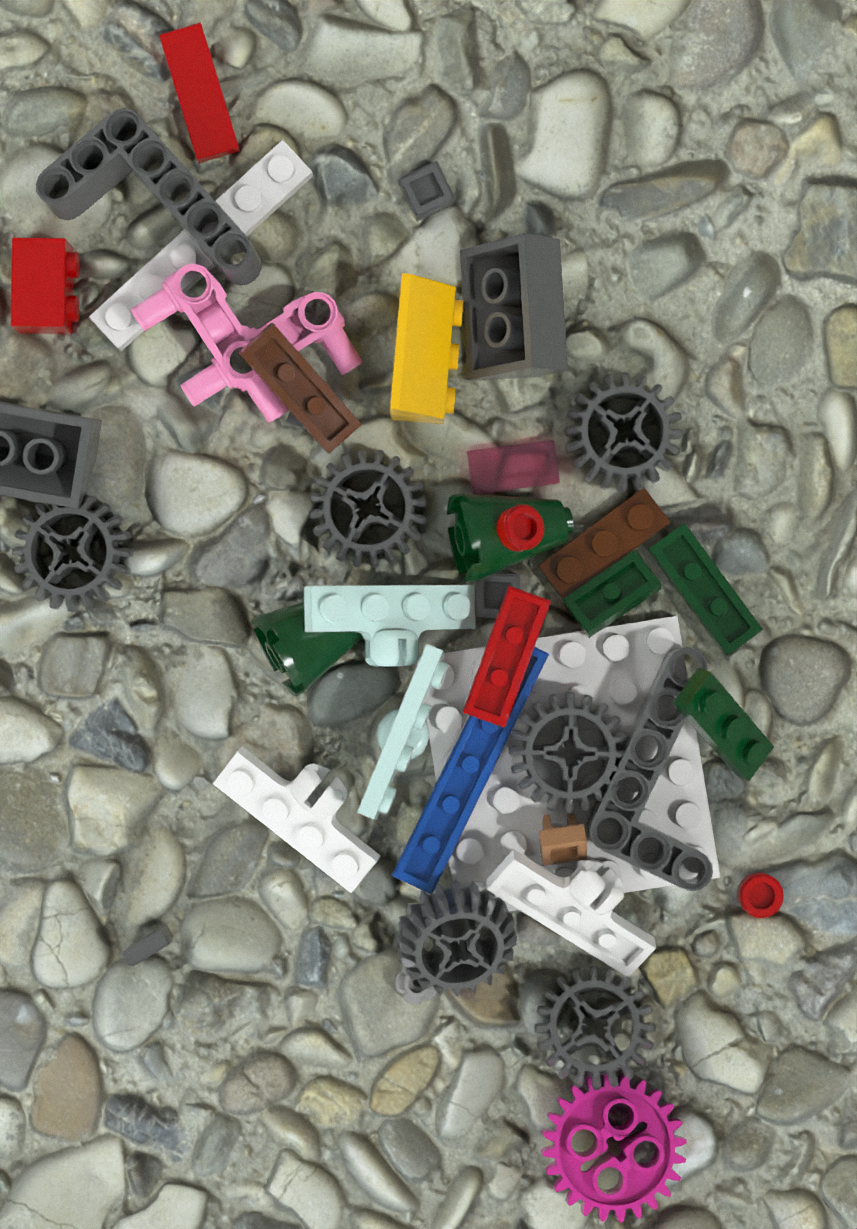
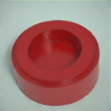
(520, 528)
(760, 895)

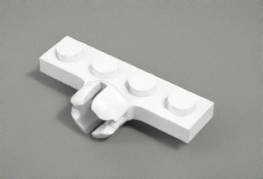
(300, 814)
(575, 908)

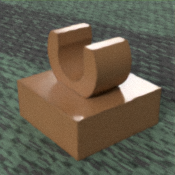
(562, 843)

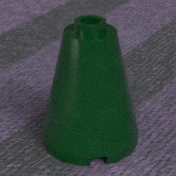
(475, 536)
(296, 652)

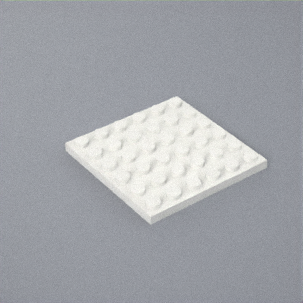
(615, 670)

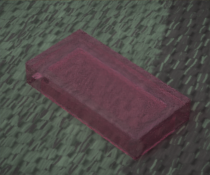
(513, 467)

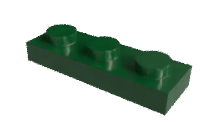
(705, 589)
(723, 724)

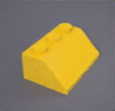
(425, 351)

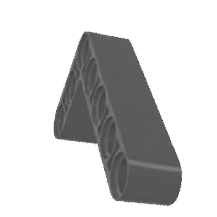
(165, 184)
(646, 773)

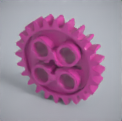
(636, 1180)

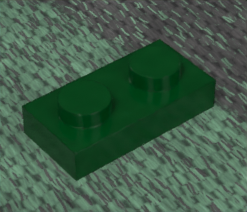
(612, 594)

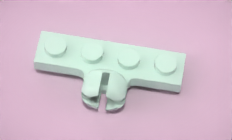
(389, 615)
(403, 733)

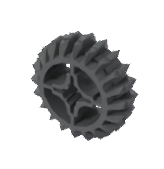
(640, 445)
(335, 489)
(59, 568)
(529, 751)
(455, 922)
(625, 1004)

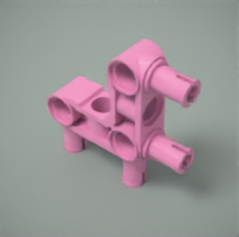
(224, 334)

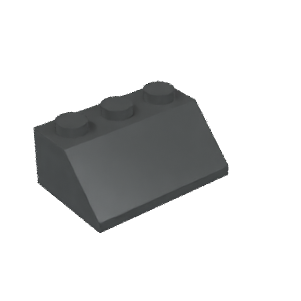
(514, 308)
(46, 454)

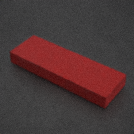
(199, 93)
(506, 656)

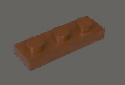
(299, 388)
(604, 543)

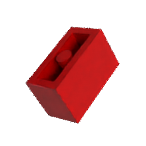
(43, 286)

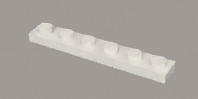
(245, 202)

